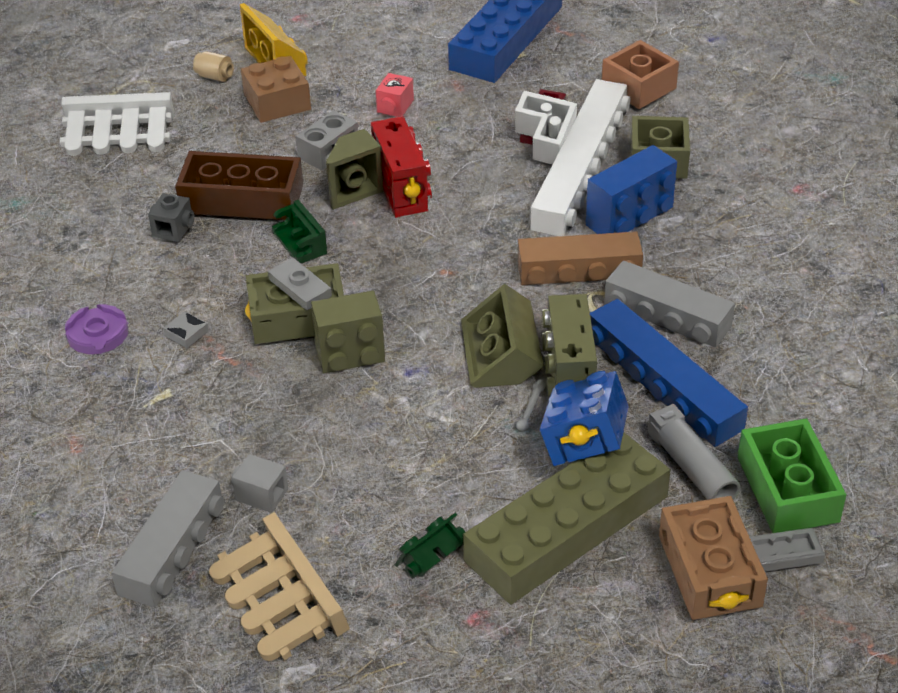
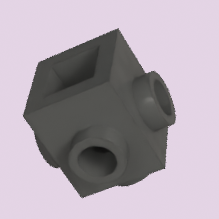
(171, 217)

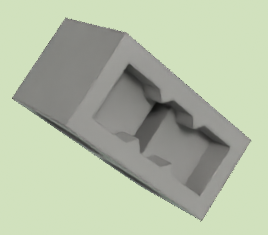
(320, 138)

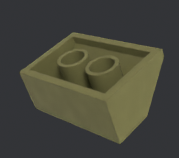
(501, 340)

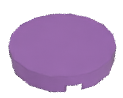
(96, 329)

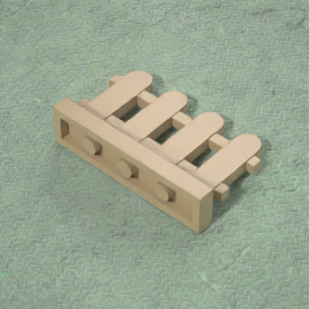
(292, 597)

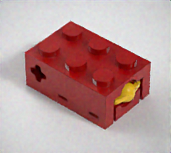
(402, 167)

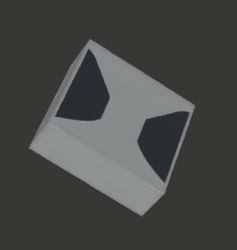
(186, 329)

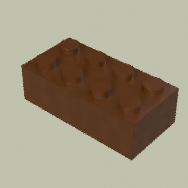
(239, 183)

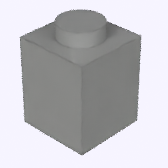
(259, 483)

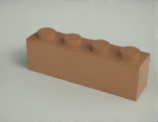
(576, 257)

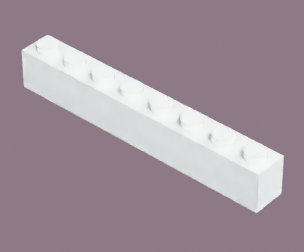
(579, 158)

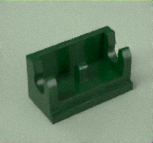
(300, 233)

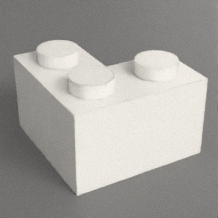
(546, 121)

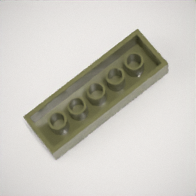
(564, 518)

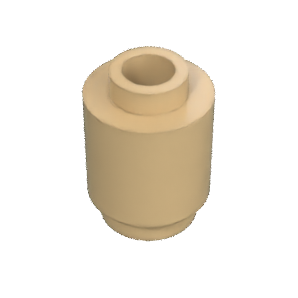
(213, 66)

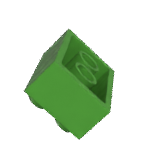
(791, 476)

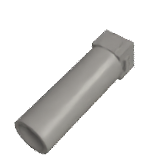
(691, 453)

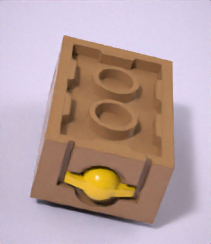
(712, 557)

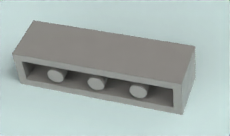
(671, 303)
(168, 539)

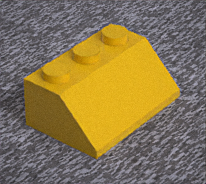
(267, 40)

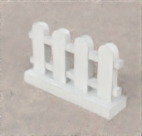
(116, 109)

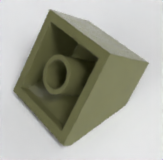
(354, 169)

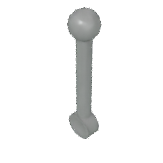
(523, 424)

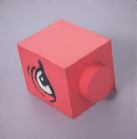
(394, 95)

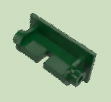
(419, 553)

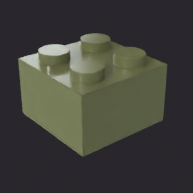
(665, 133)
(348, 331)

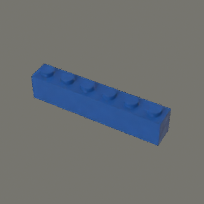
(668, 373)

